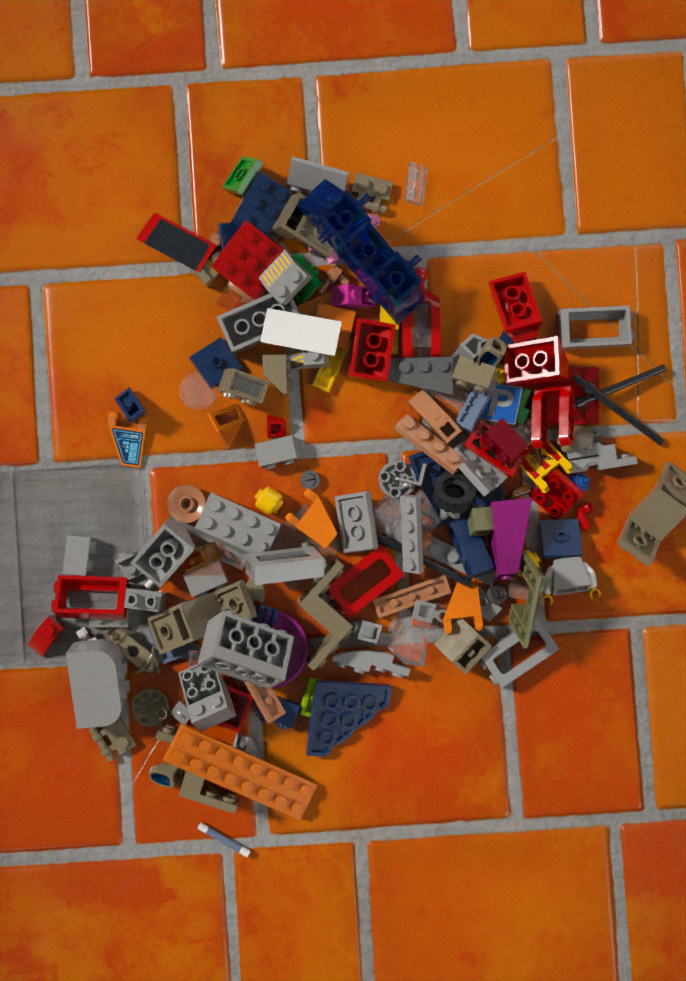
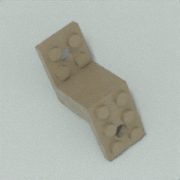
(295, 224)
(655, 515)
(325, 614)
(189, 619)
(193, 785)

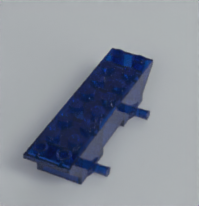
(357, 242)

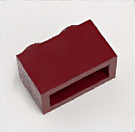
(504, 442)

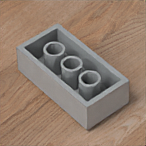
(245, 324)
(238, 525)

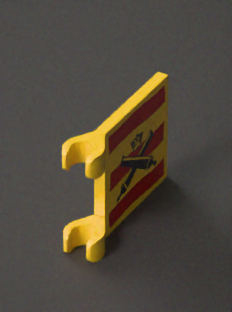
(541, 462)

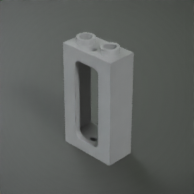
(621, 313)
(284, 565)
(508, 641)

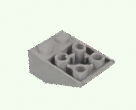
(206, 697)

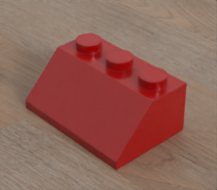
(371, 350)
(535, 362)

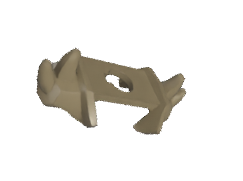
(145, 660)

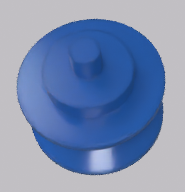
(581, 481)

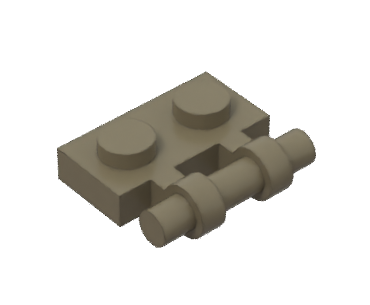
(376, 188)
(118, 734)

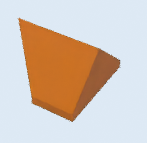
(227, 423)

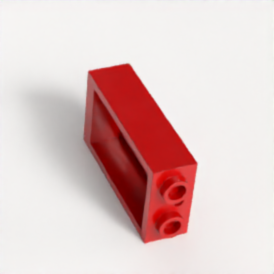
(89, 583)
(351, 609)

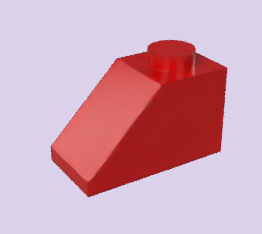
(46, 635)

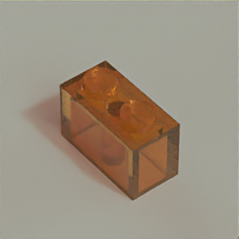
(200, 558)

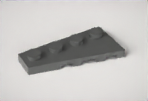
(424, 373)

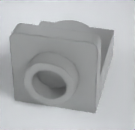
(125, 565)
(365, 630)
(181, 712)

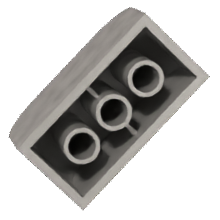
(97, 682)

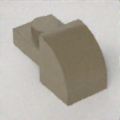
(256, 592)

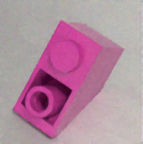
(351, 296)

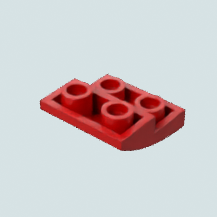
(560, 497)

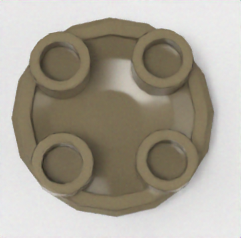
(582, 439)
(150, 707)

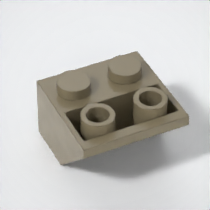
(276, 372)
(463, 646)

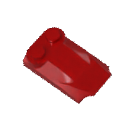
(516, 306)

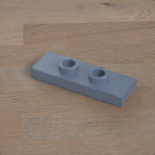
(473, 409)

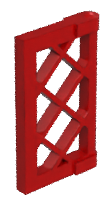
(482, 454)

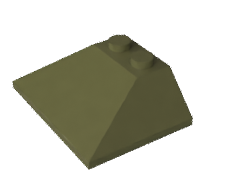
(524, 616)

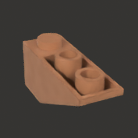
(434, 416)

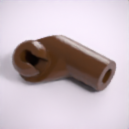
(518, 492)

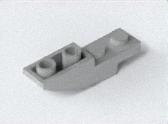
(363, 659)

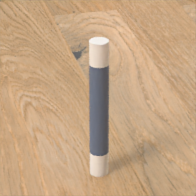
(223, 839)

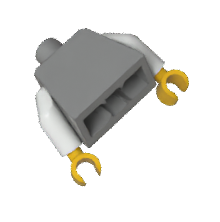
(570, 576)

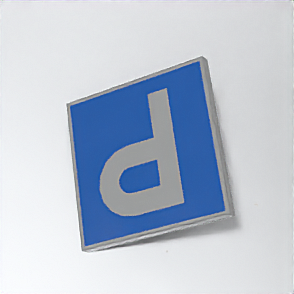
(503, 404)

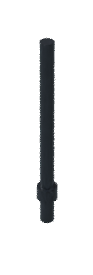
(589, 388)
(581, 401)
(385, 541)

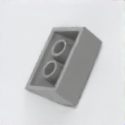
(307, 175)
(164, 552)

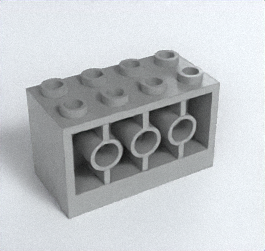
(246, 650)

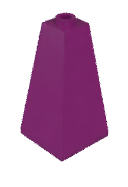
(508, 536)

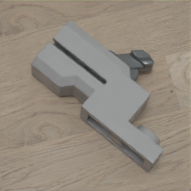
(599, 455)

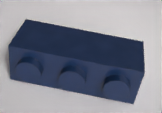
(470, 549)

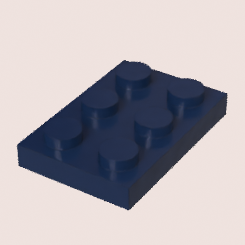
(262, 204)

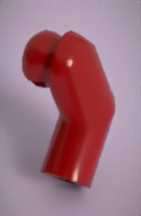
(583, 513)

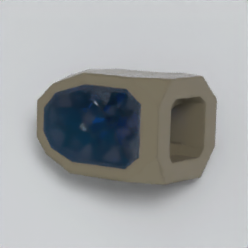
(492, 352)
(166, 775)

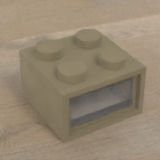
(244, 386)

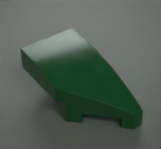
(525, 407)

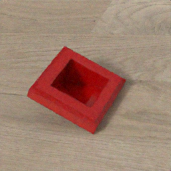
(276, 427)

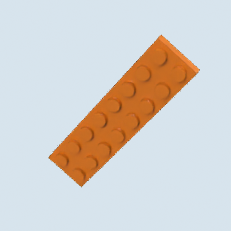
(240, 771)

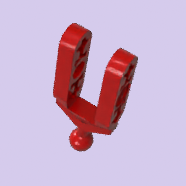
(435, 321)
(566, 414)

